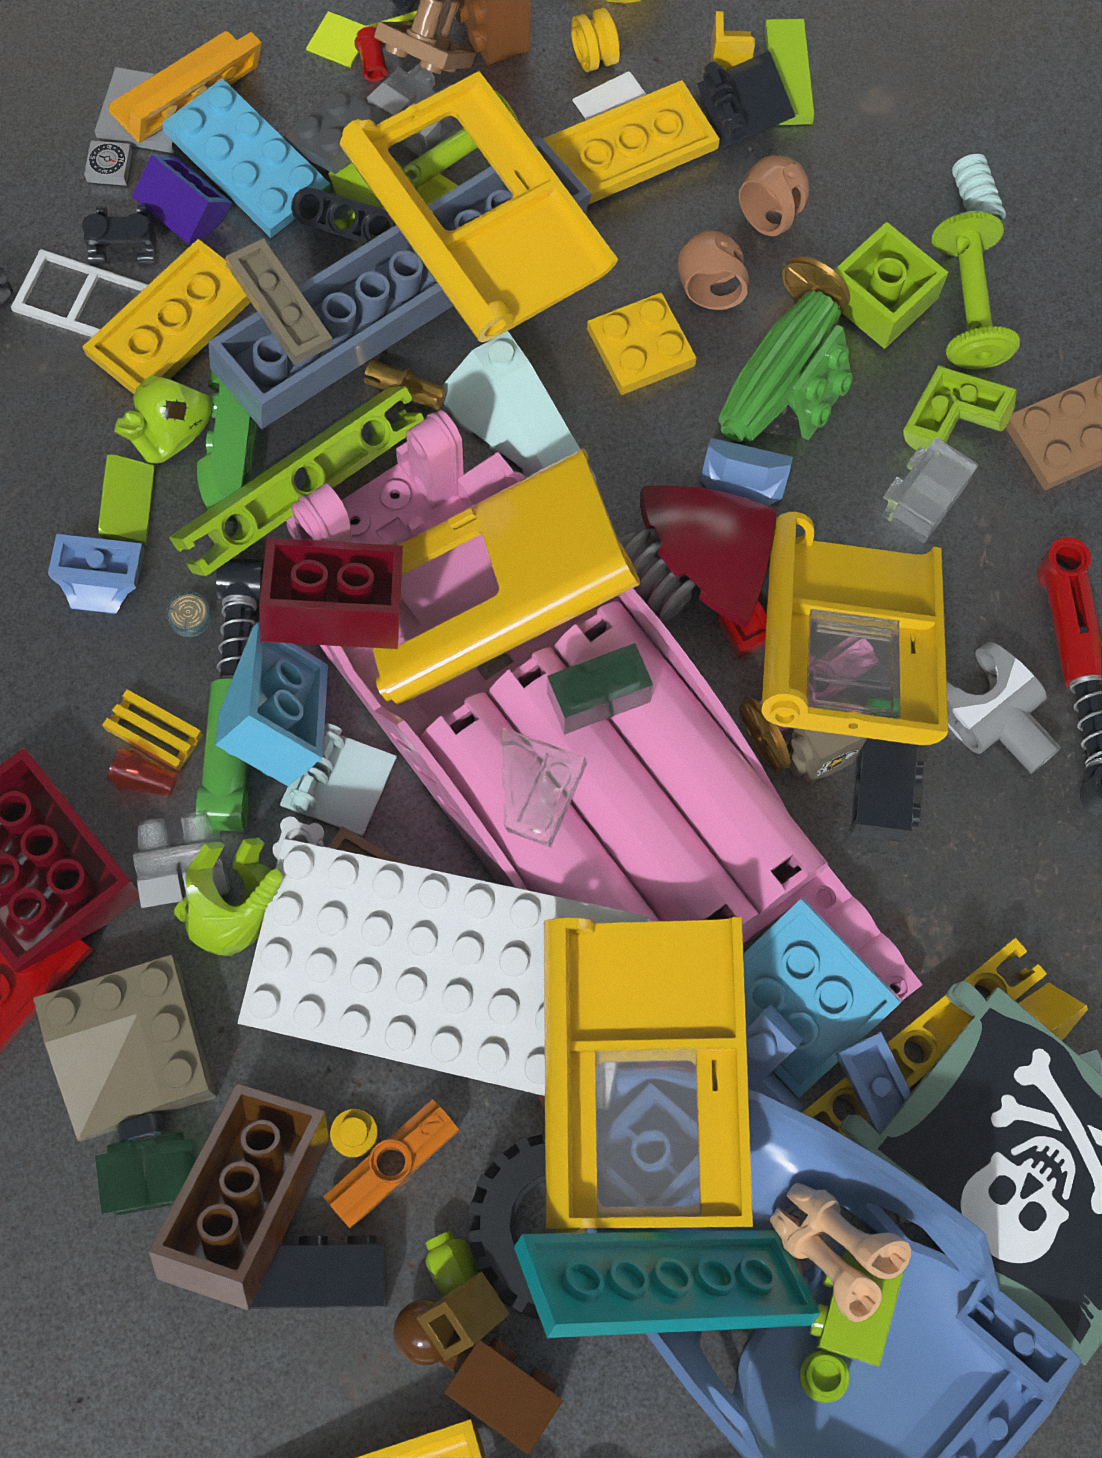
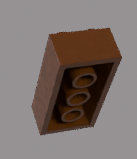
(240, 1196)

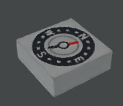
(108, 163)

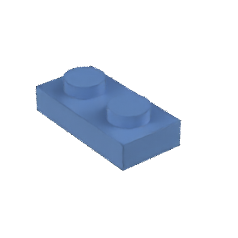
(874, 1079)

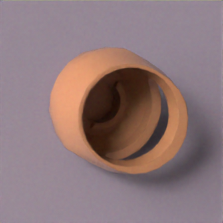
(774, 185)
(708, 260)

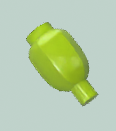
(449, 1262)

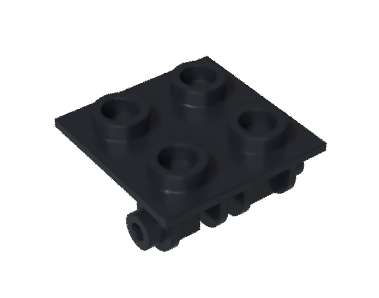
(744, 98)

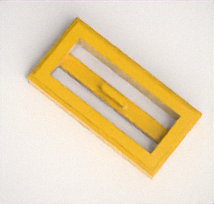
(123, 712)

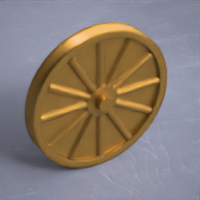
(809, 274)
(764, 736)

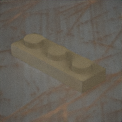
(278, 301)

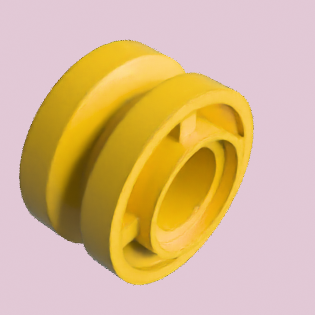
(595, 40)

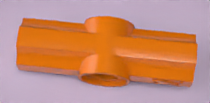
(367, 1186)

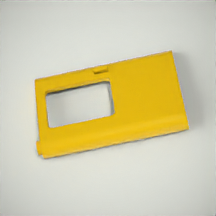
(551, 564)

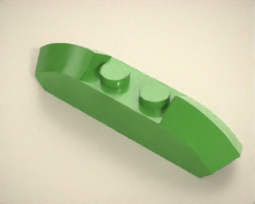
(227, 448)

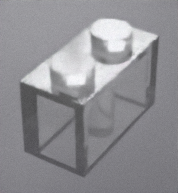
(929, 489)

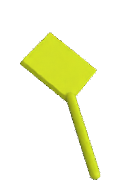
(337, 34)

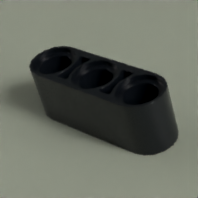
(335, 213)

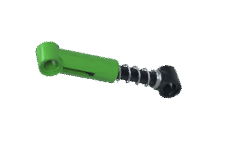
(224, 775)

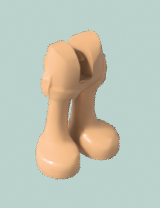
(880, 1254)

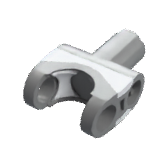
(1003, 710)

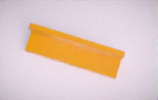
(168, 91)

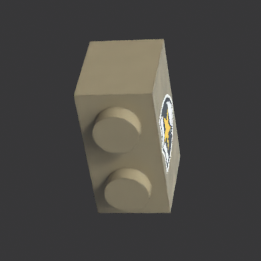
(821, 753)

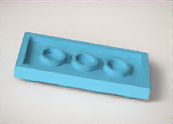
(243, 155)

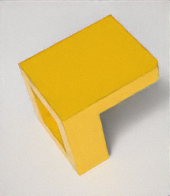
(730, 47)

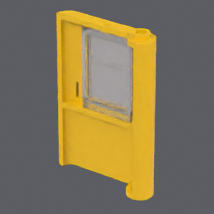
(844, 639)
(629, 1065)

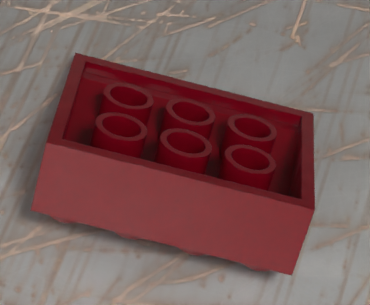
(52, 869)

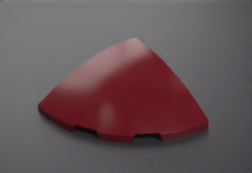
(713, 540)

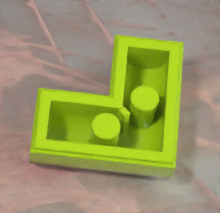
(955, 397)

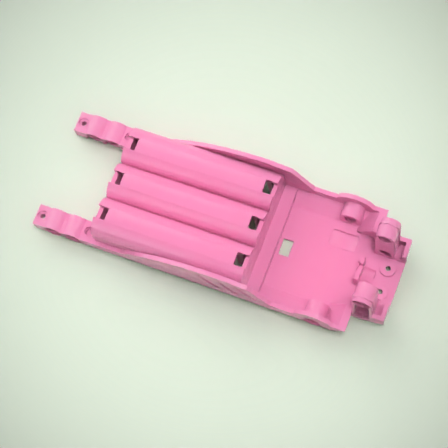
(671, 792)

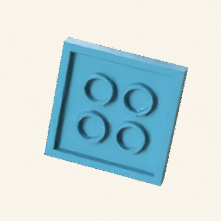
(816, 988)

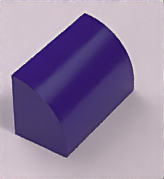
(180, 198)

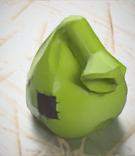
(164, 418)

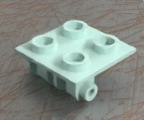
(343, 784)

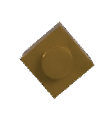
(463, 1316)

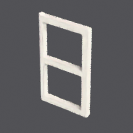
(71, 321)

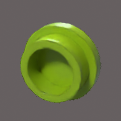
(824, 1376)

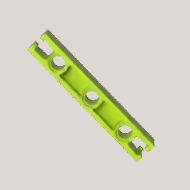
(269, 497)

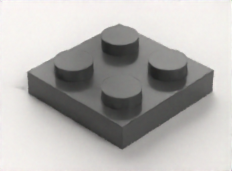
(320, 133)

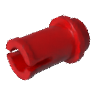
(371, 54)

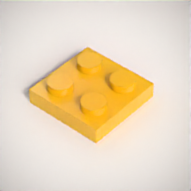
(641, 343)

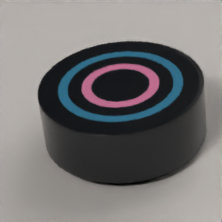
(141, 1127)

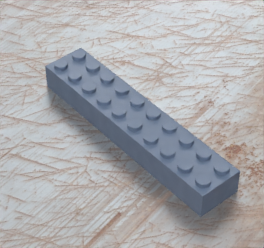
(362, 302)

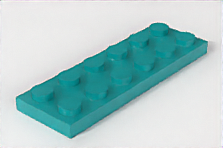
(663, 1282)

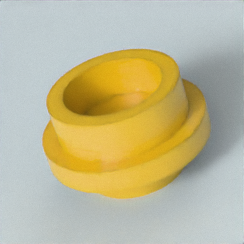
(354, 1133)

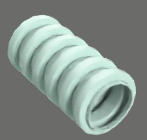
(977, 185)

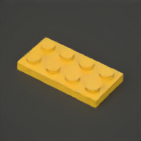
(635, 141)
(169, 319)

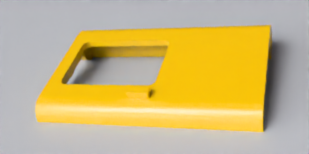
(510, 257)

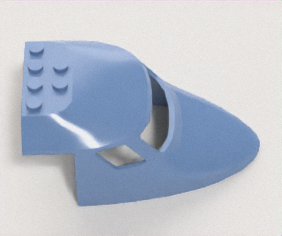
(960, 1357)

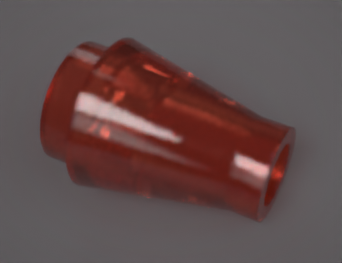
(140, 774)

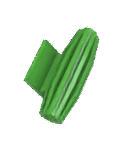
(795, 365)

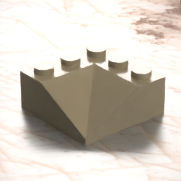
(125, 1046)

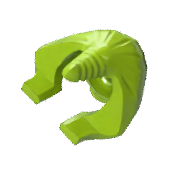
(218, 924)

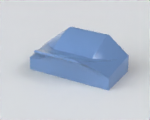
(746, 471)
(95, 571)

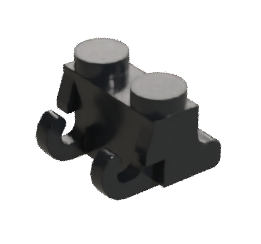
(135, 228)

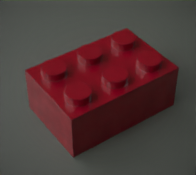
(331, 593)

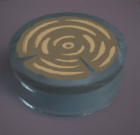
(188, 614)

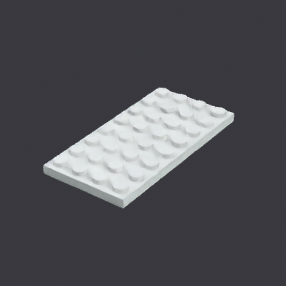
(408, 964)

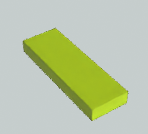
(789, 51)

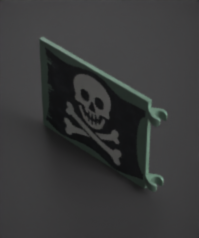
(1015, 1146)

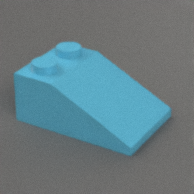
(275, 709)

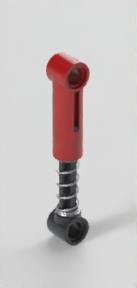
(1078, 650)

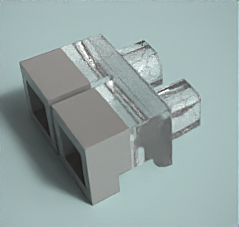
(404, 90)
(159, 859)

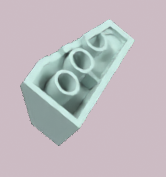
(508, 406)

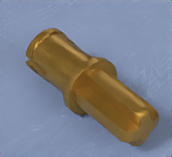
(420, 389)

